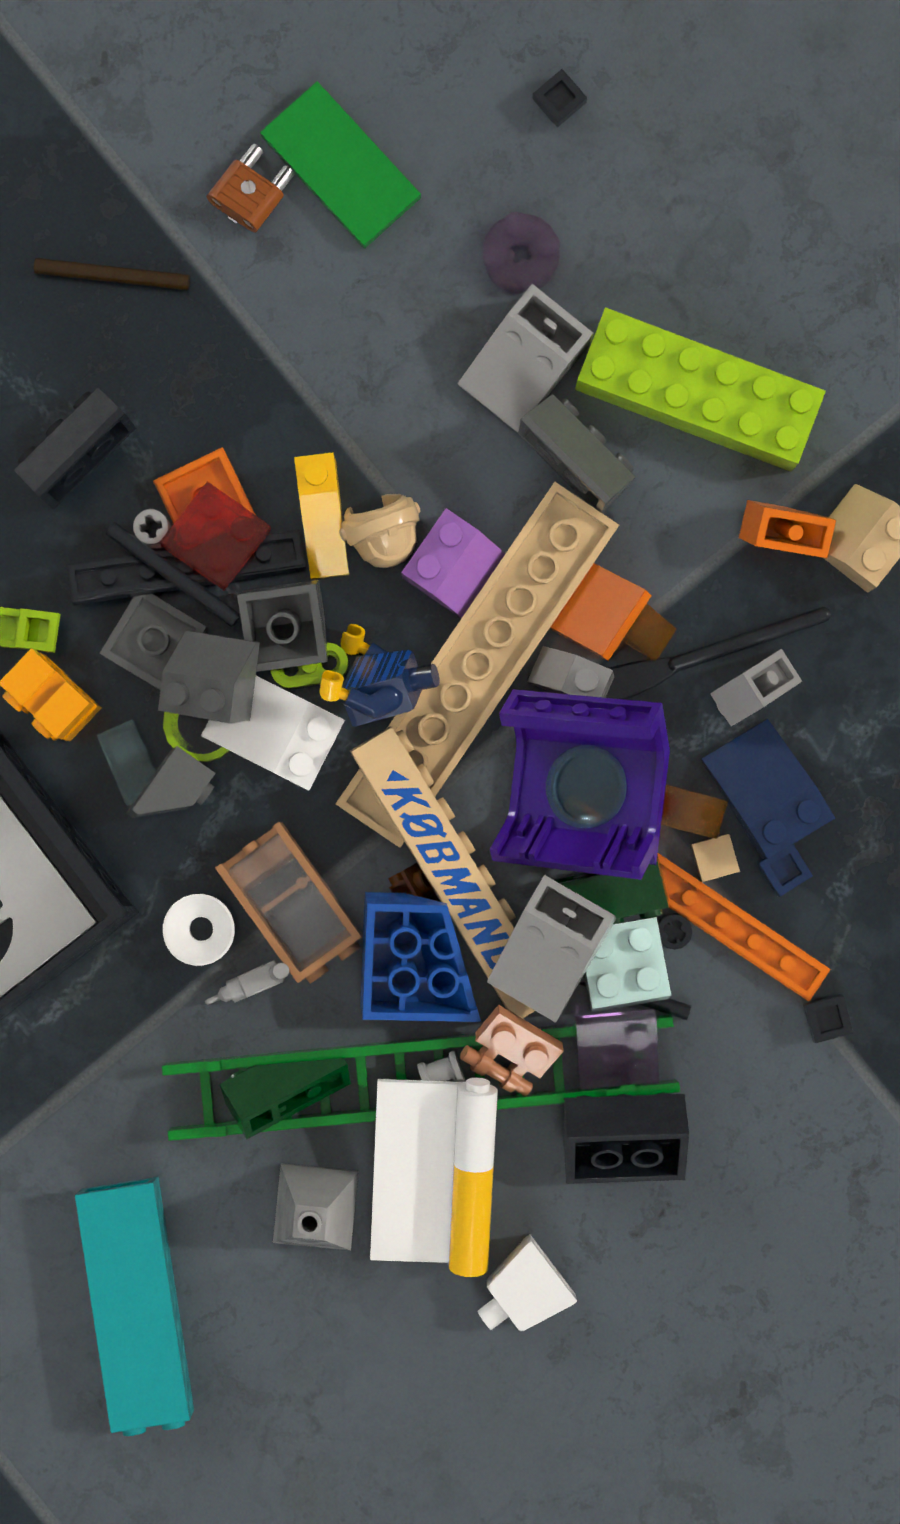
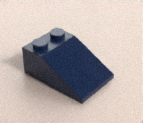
(767, 789)

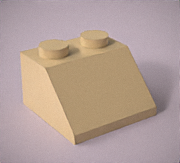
(865, 537)

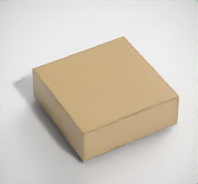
(715, 858)

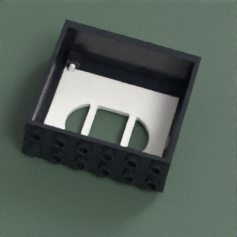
(37, 896)

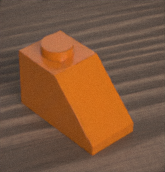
(786, 529)

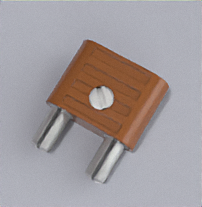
(246, 194)

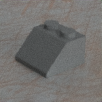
(286, 623)
(210, 678)

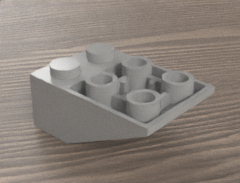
(525, 357)
(551, 948)

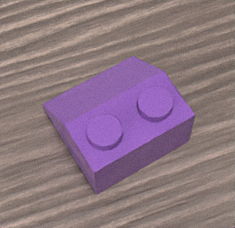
(453, 563)

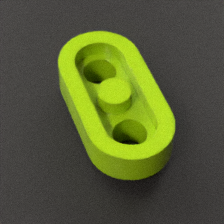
(312, 674)

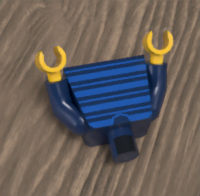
(378, 682)

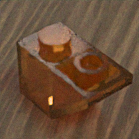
(693, 811)

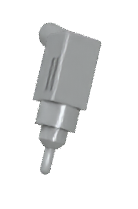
(252, 982)

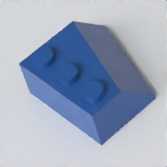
(412, 962)

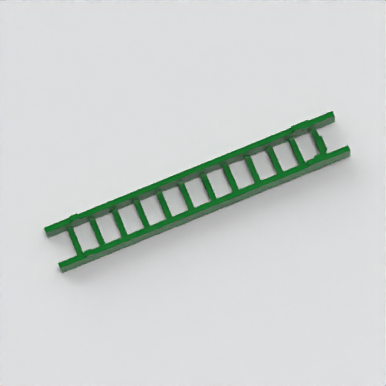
(398, 1048)

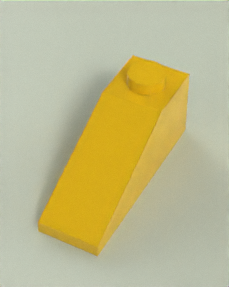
(321, 515)

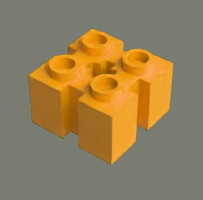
(49, 695)

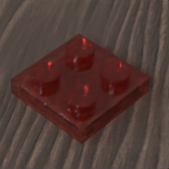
(215, 536)

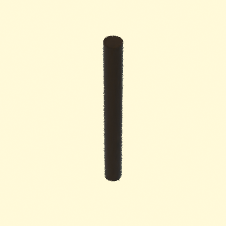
(111, 274)

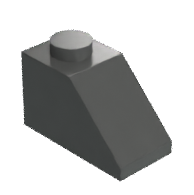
(174, 786)

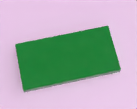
(340, 164)

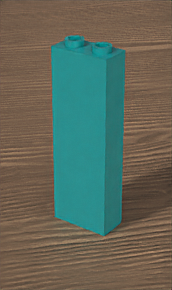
(134, 1306)

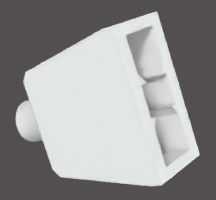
(526, 1289)

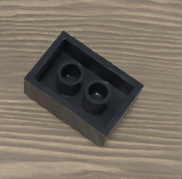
(625, 1138)

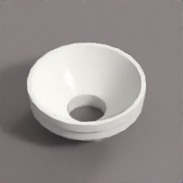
(179, 937)

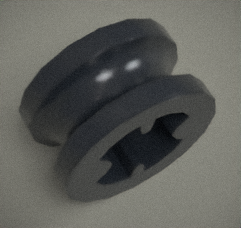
(684, 926)

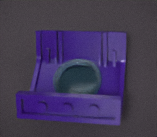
(584, 783)

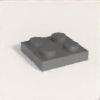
(148, 637)

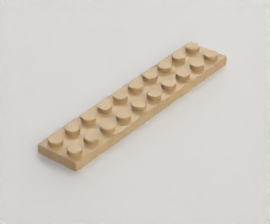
(493, 643)

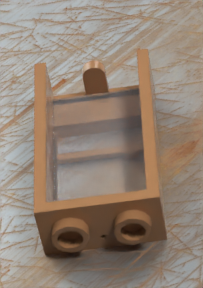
(290, 904)

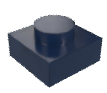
(785, 870)

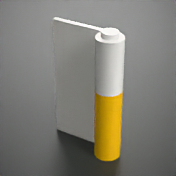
(434, 1173)

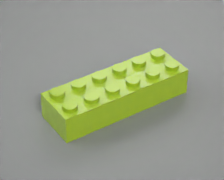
(699, 390)

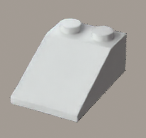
(282, 734)

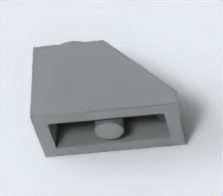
(570, 674)
(756, 687)

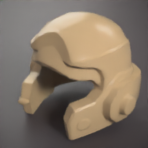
(384, 534)

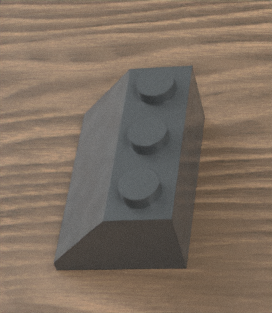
(576, 452)

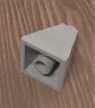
(319, 1193)

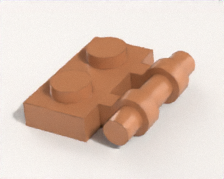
(518, 1042)

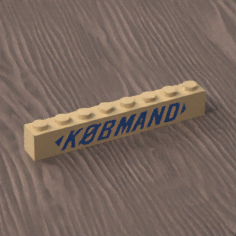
(439, 849)

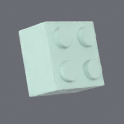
(628, 967)

